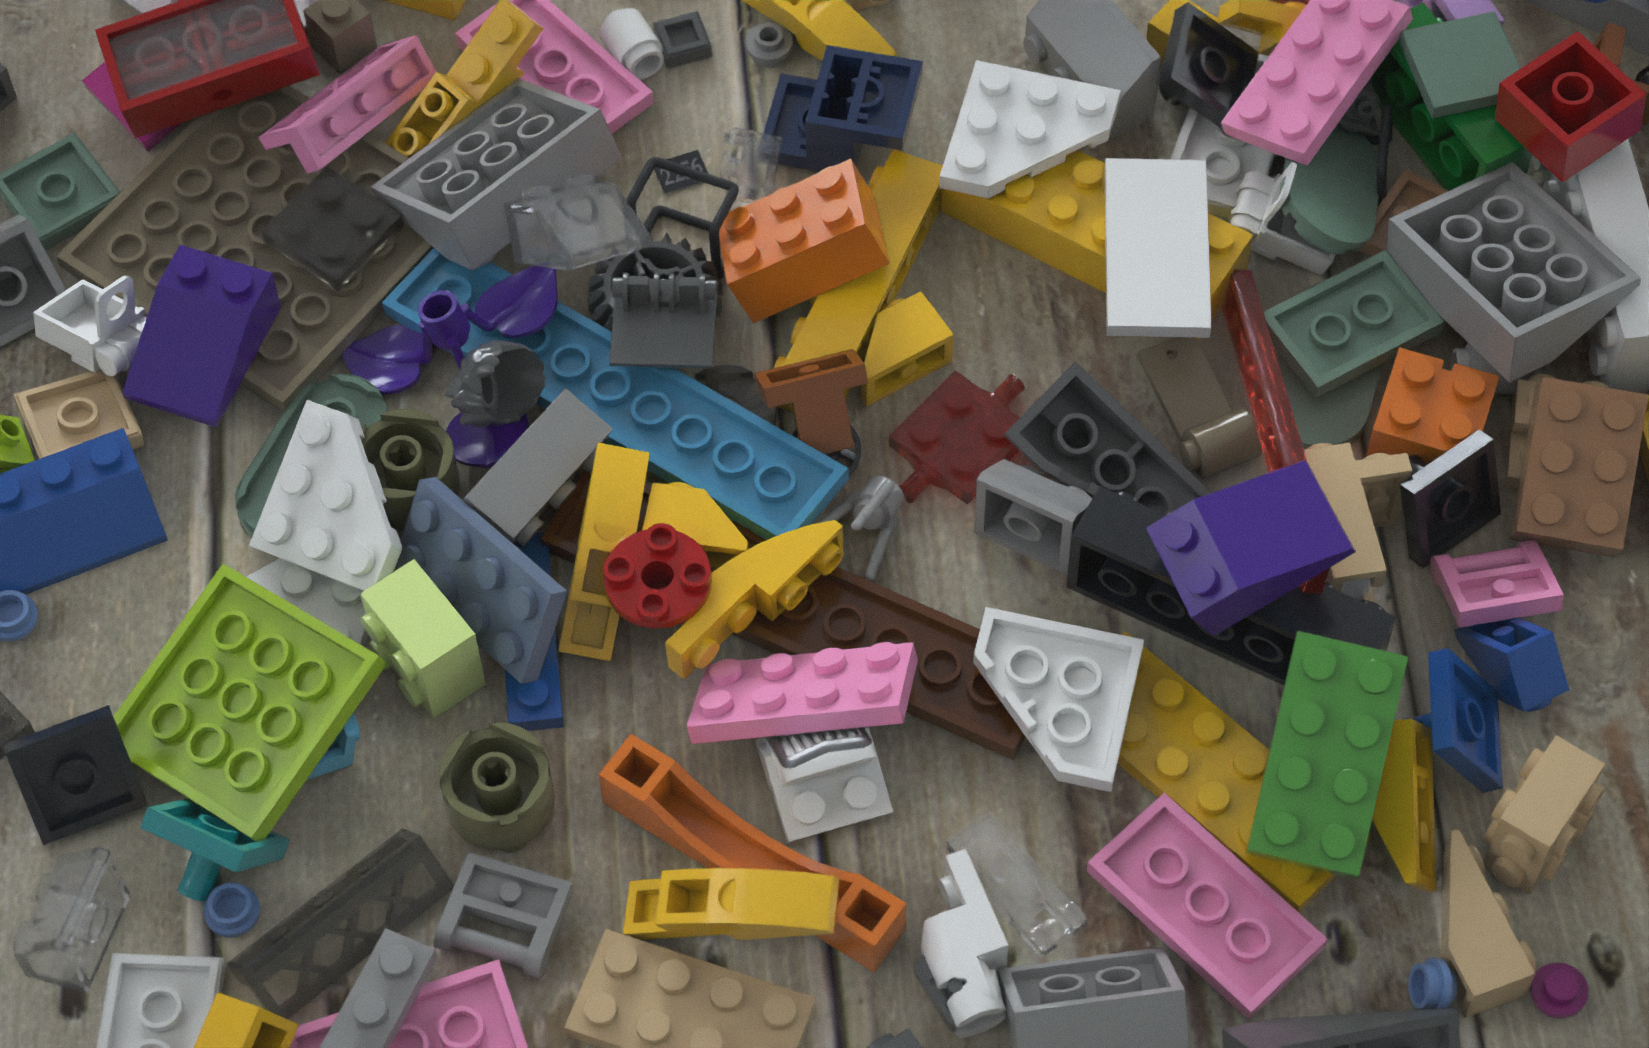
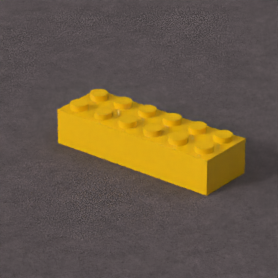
(1062, 223)

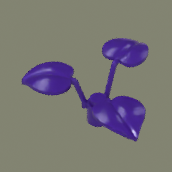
(395, 354)

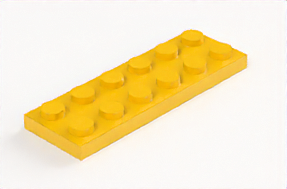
(1207, 766)

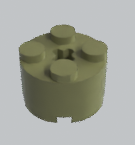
(405, 449)
(497, 787)

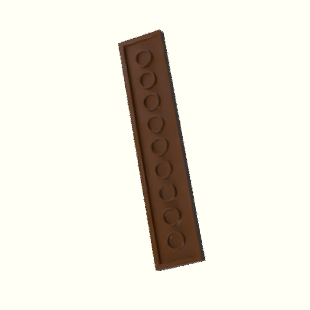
(857, 613)

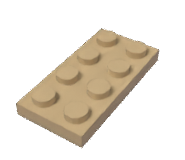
(671, 1000)

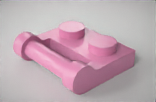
(1497, 584)

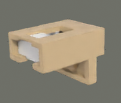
(1363, 497)

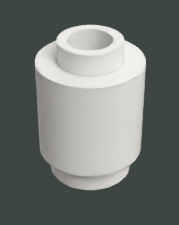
(632, 42)

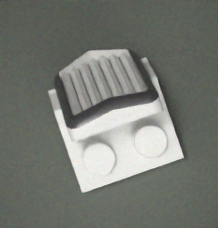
(824, 780)

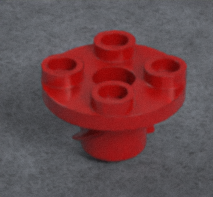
(657, 577)

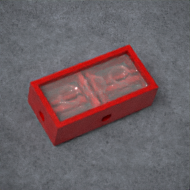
(203, 58)

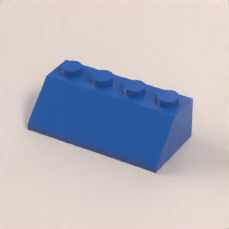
(74, 513)

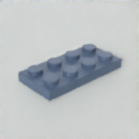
(484, 577)

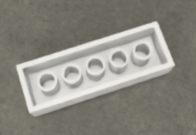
(1613, 207)

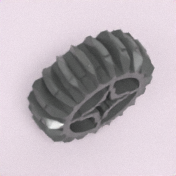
(659, 258)

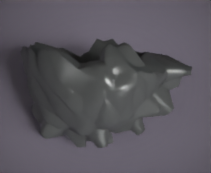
(497, 384)

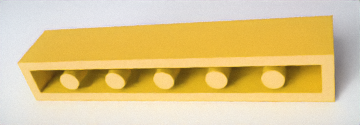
(846, 315)

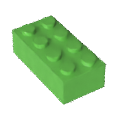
(1327, 755)

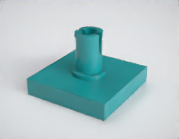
(211, 844)

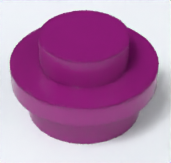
(1559, 990)

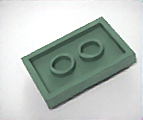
(1351, 323)

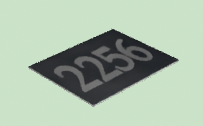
(672, 181)

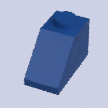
(1516, 661)

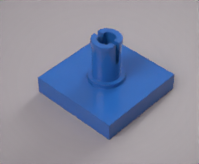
(1464, 720)

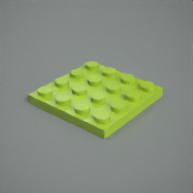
(244, 702)

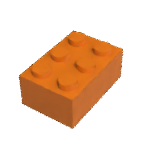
(802, 241)

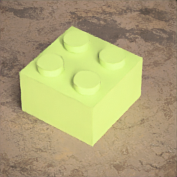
(422, 639)

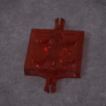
(956, 436)

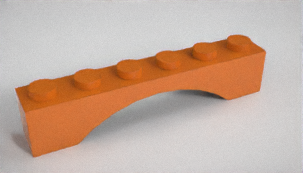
(679, 811)

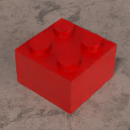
(1570, 106)

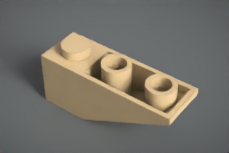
(1477, 934)

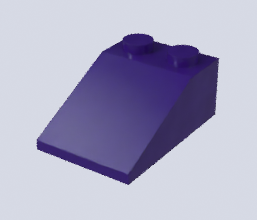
(201, 335)
(1249, 544)

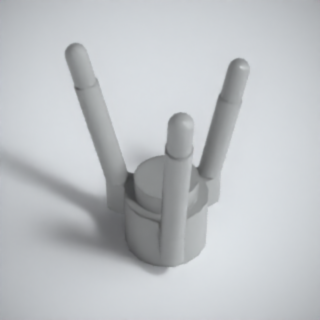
(873, 509)

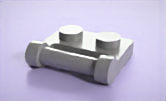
(506, 897)

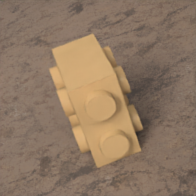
(1543, 814)

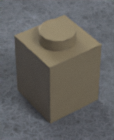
(340, 32)

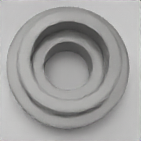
(769, 53)

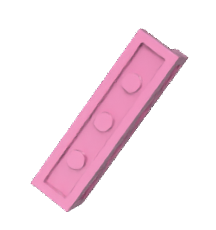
(353, 103)

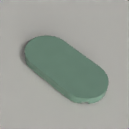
(1335, 193)
(343, 393)
(1334, 416)

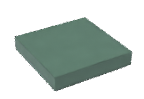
(1459, 62)
(57, 190)

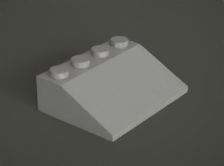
(510, 143)
(1509, 269)

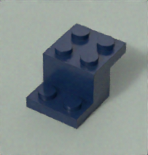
(850, 104)

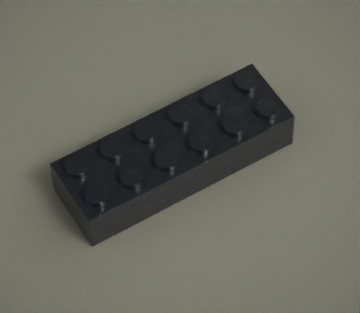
(1121, 568)

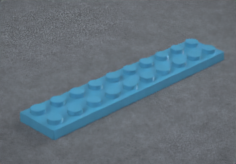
(691, 431)

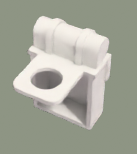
(1273, 233)
(94, 325)

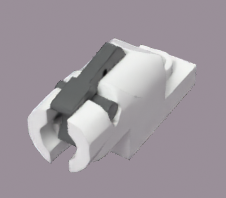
(963, 953)

